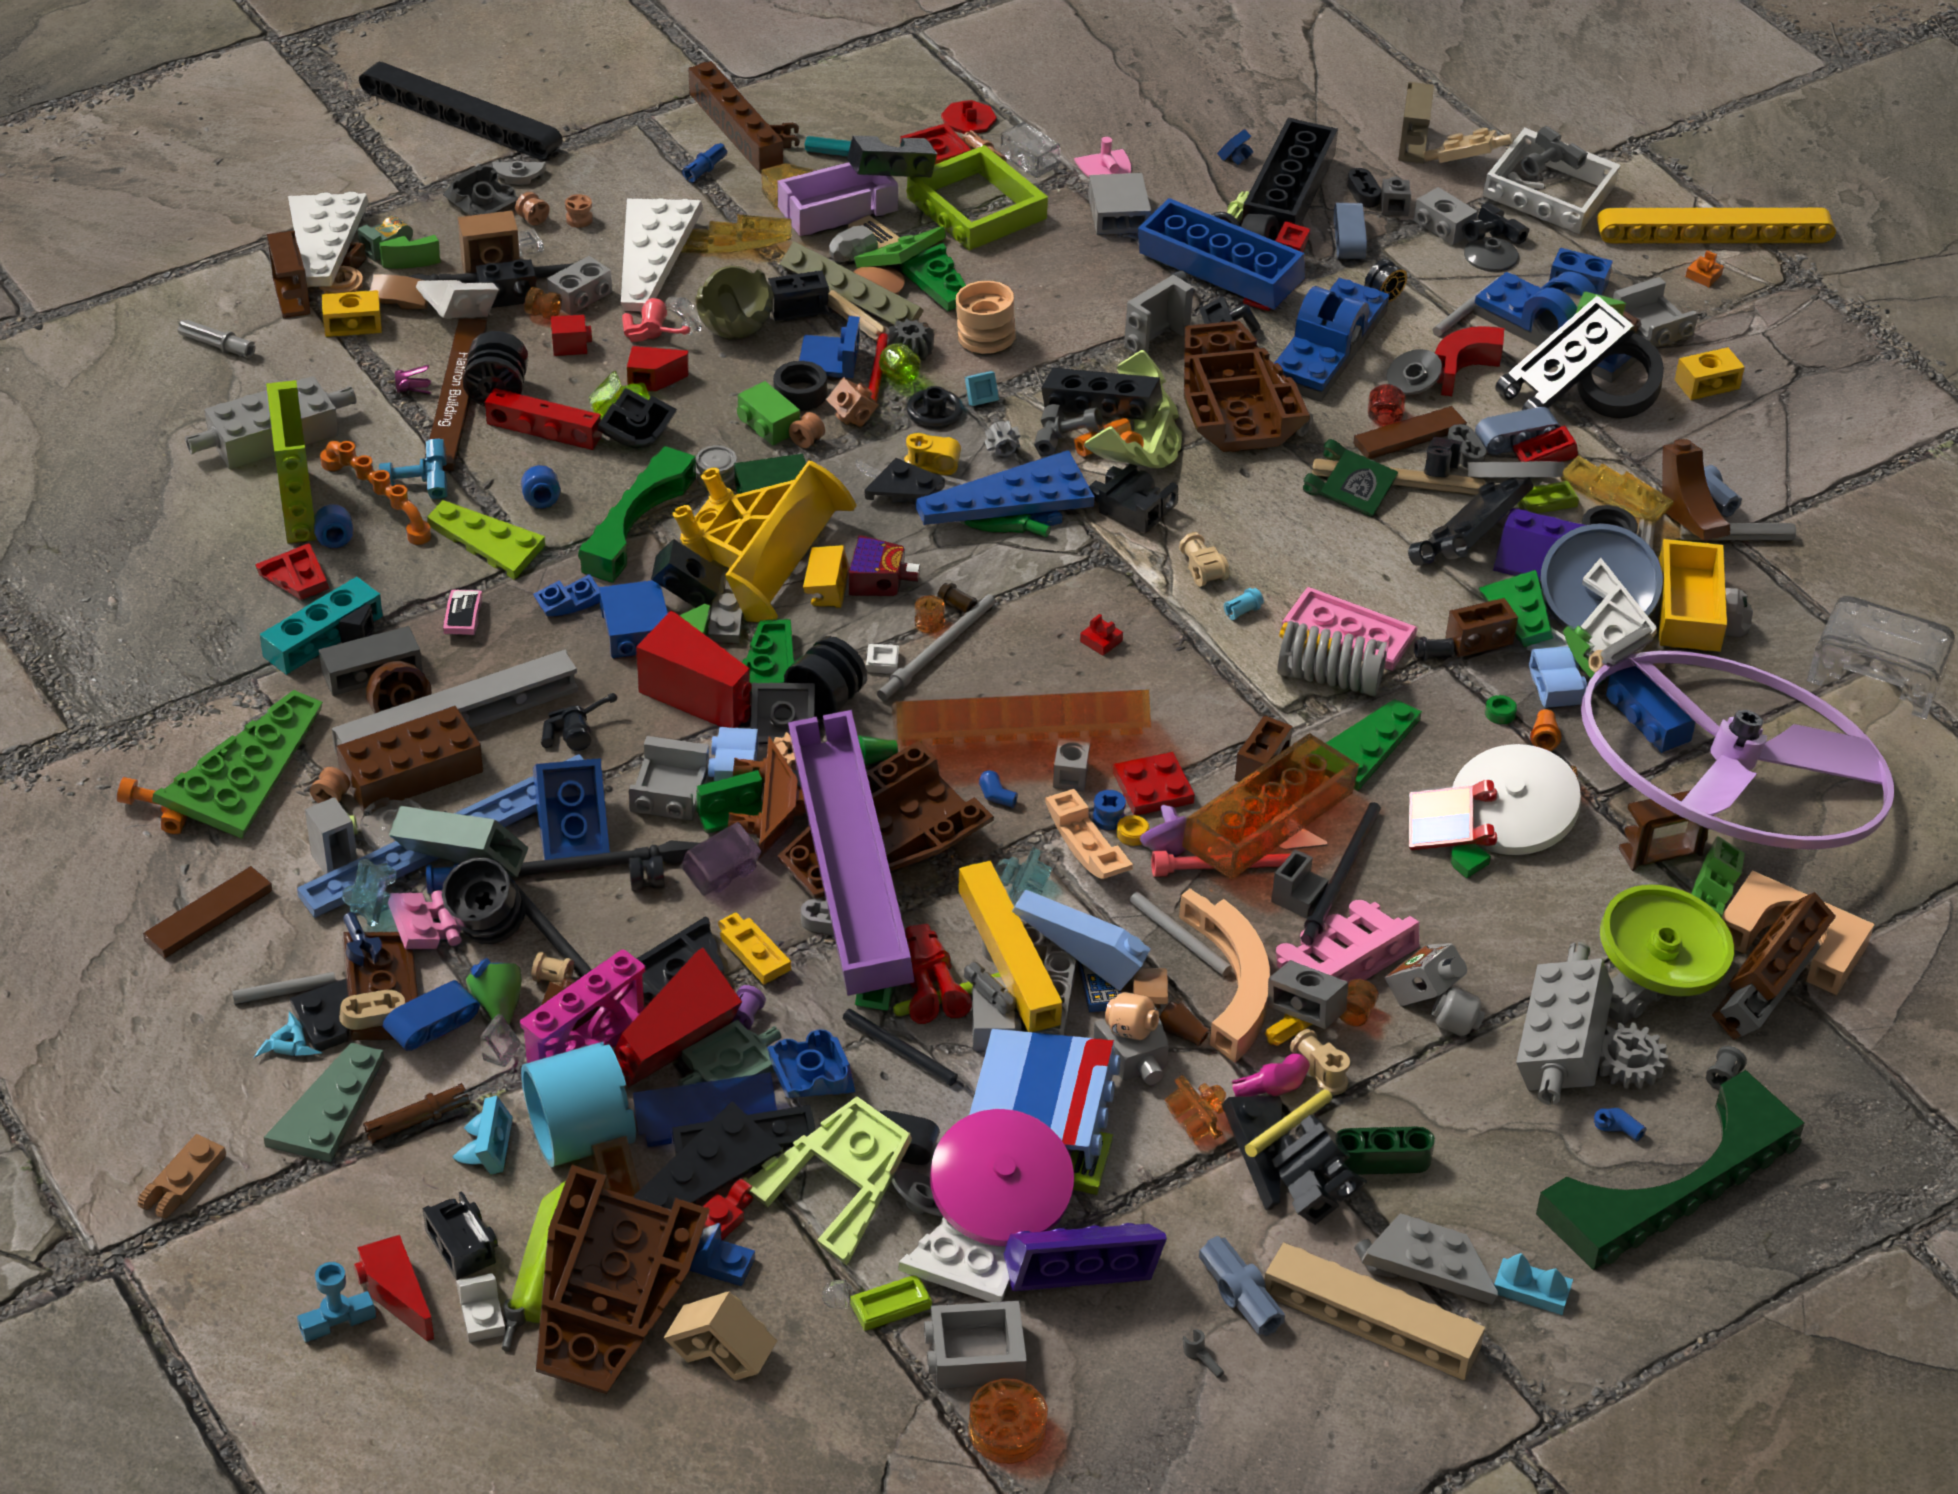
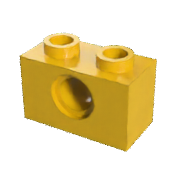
(351, 313)
(1709, 373)

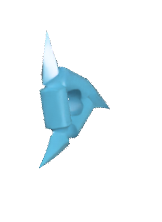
(278, 1040)

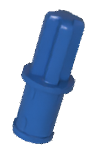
(704, 162)

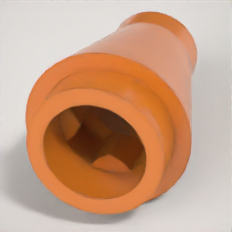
(1546, 731)

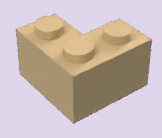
(725, 1332)

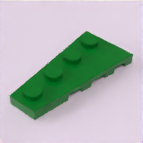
(1376, 737)

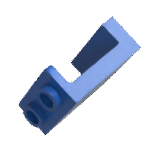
(631, 614)

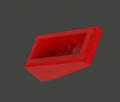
(1559, 440)

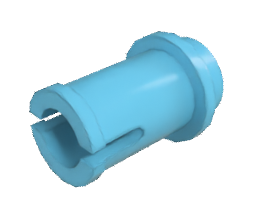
(1250, 600)

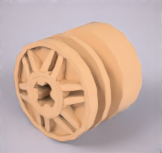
(985, 317)

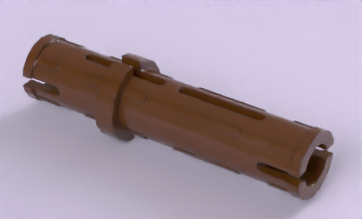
(430, 1107)

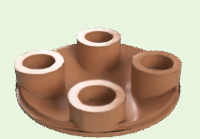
(883, 276)

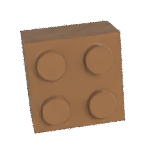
(488, 239)

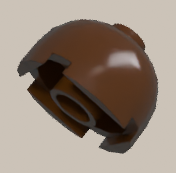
(396, 685)

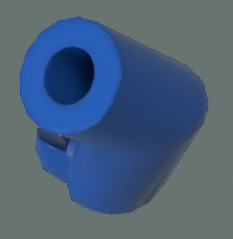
(993, 789)
(1618, 1120)

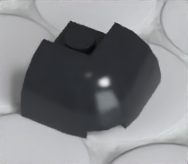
(636, 420)

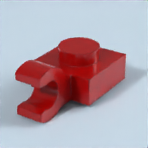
(729, 1210)

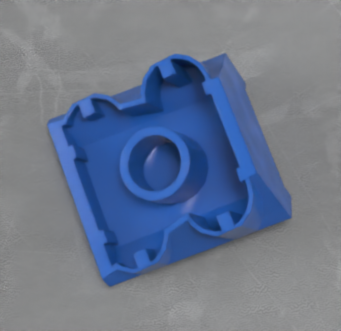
(812, 1066)

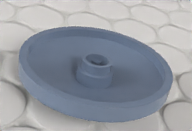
(1578, 552)

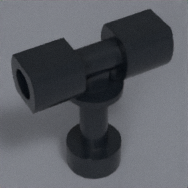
(1492, 220)

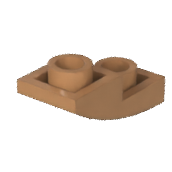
(398, 290)
(1152, 984)

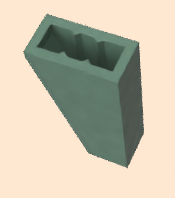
(458, 837)

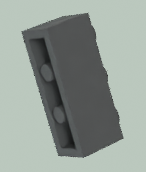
(353, 662)

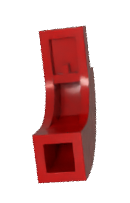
(1468, 347)

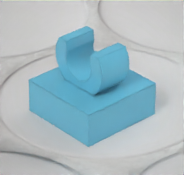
(981, 388)

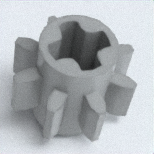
(1002, 438)

